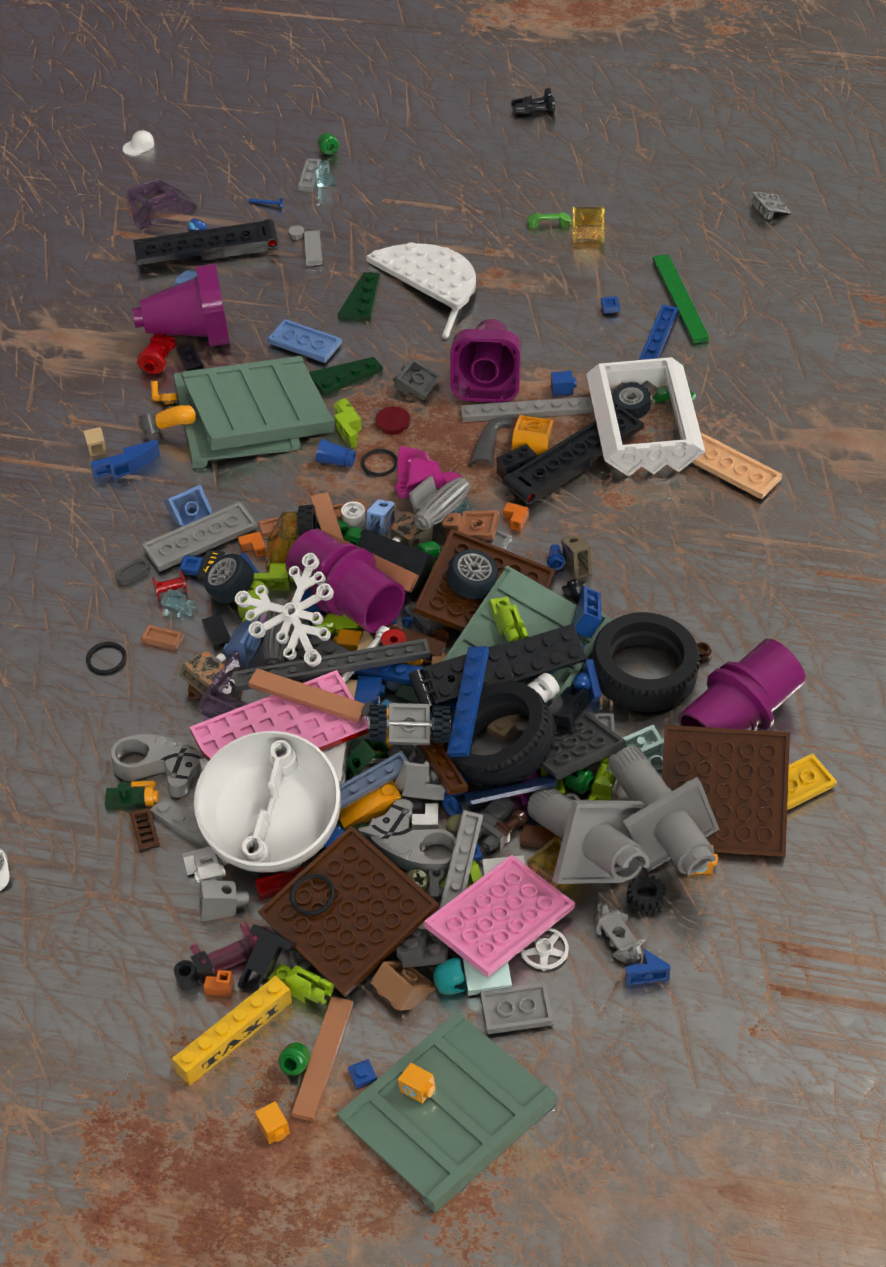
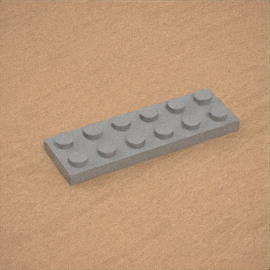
(199, 536)

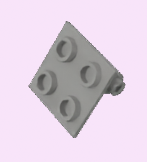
(768, 204)

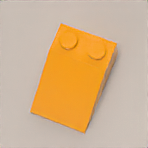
(533, 432)
(370, 806)

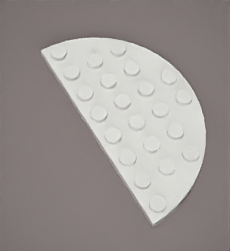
(430, 269)

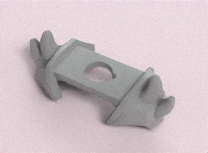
(628, 947)

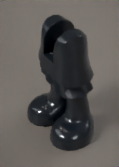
(527, 104)

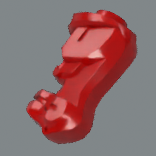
(152, 357)

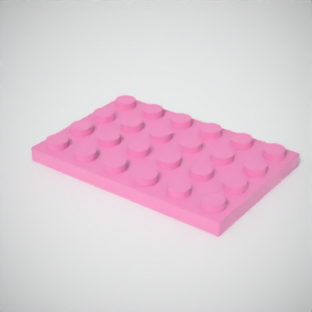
(499, 915)

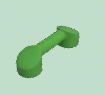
(534, 220)

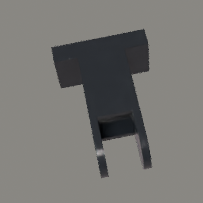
(565, 709)
(264, 955)

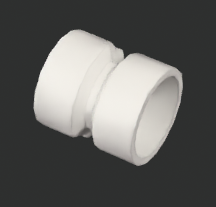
(354, 515)
(545, 686)

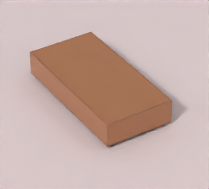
(162, 637)

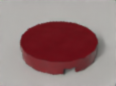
(392, 420)

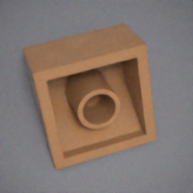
(402, 985)

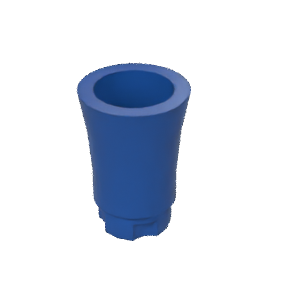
(335, 454)

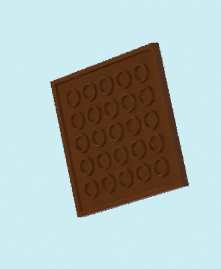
(446, 607)
(743, 782)
(367, 920)

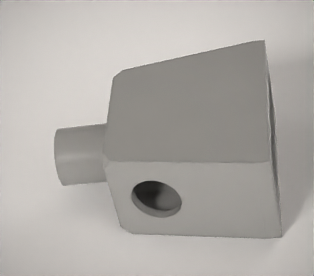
(219, 899)

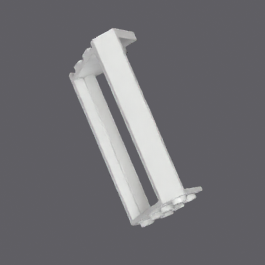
(651, 455)

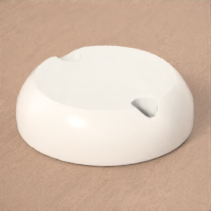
(267, 802)

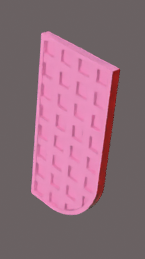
(283, 716)

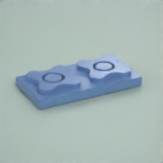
(304, 340)

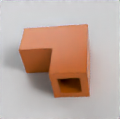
(516, 514)
(252, 542)
(221, 985)

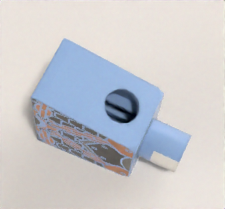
(381, 514)

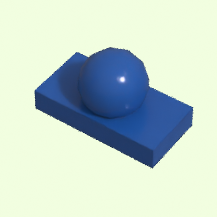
(588, 680)

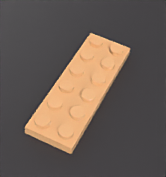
(737, 468)

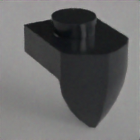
(574, 589)

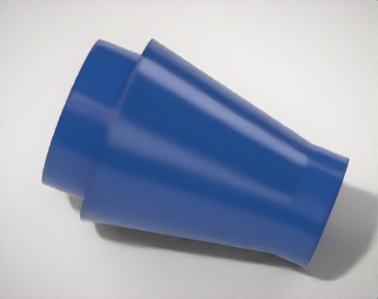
(555, 558)

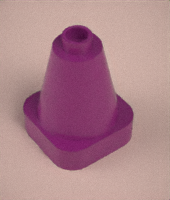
(187, 309)
(486, 363)

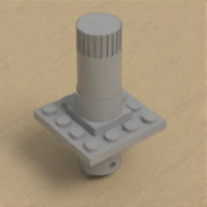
(672, 821)
(592, 836)

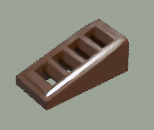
(141, 815)

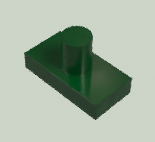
(125, 797)

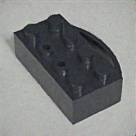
(399, 554)

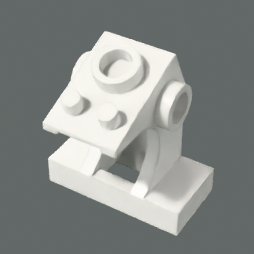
(208, 870)

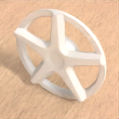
(544, 948)

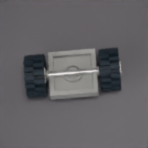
(409, 723)

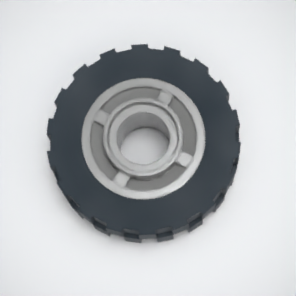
(633, 398)

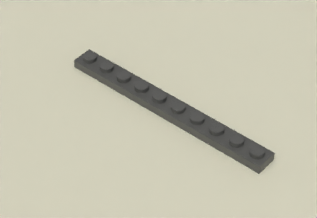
(341, 662)

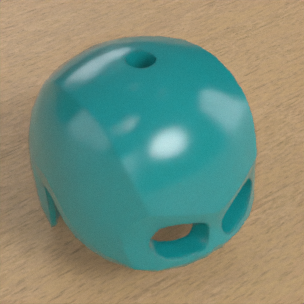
(449, 976)

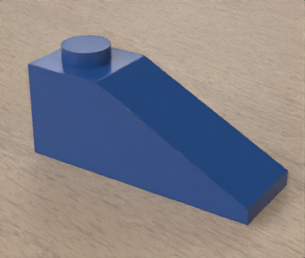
(588, 613)
(369, 690)

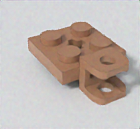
(470, 520)

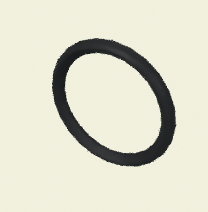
(375, 451)
(109, 670)
(324, 908)

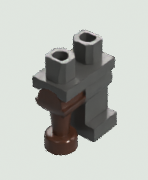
(493, 828)

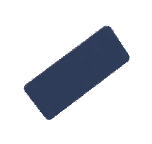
(514, 789)

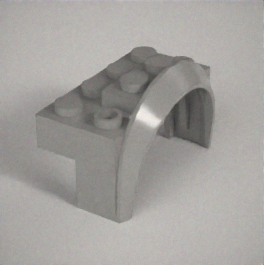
(419, 779)

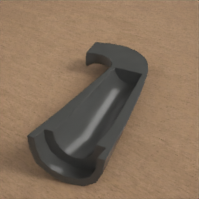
(486, 444)

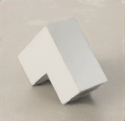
(428, 820)

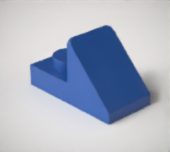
(652, 970)

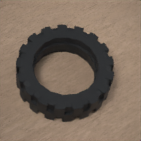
(306, 519)

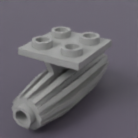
(435, 505)
(271, 647)

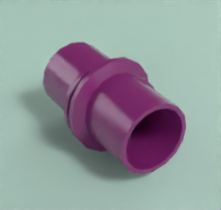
(358, 586)
(747, 690)

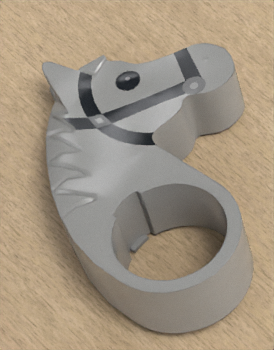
(163, 755)
(406, 846)

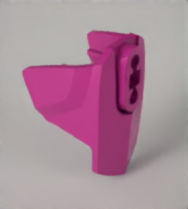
(414, 468)

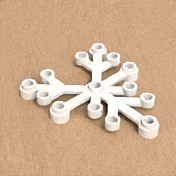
(300, 630)

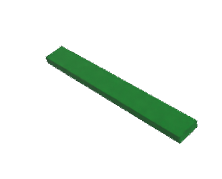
(680, 299)

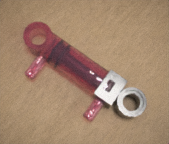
(221, 959)

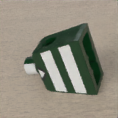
(366, 756)

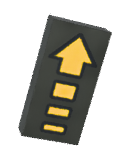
(209, 558)

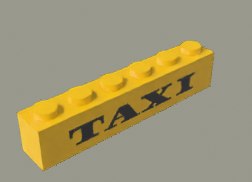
(232, 1030)

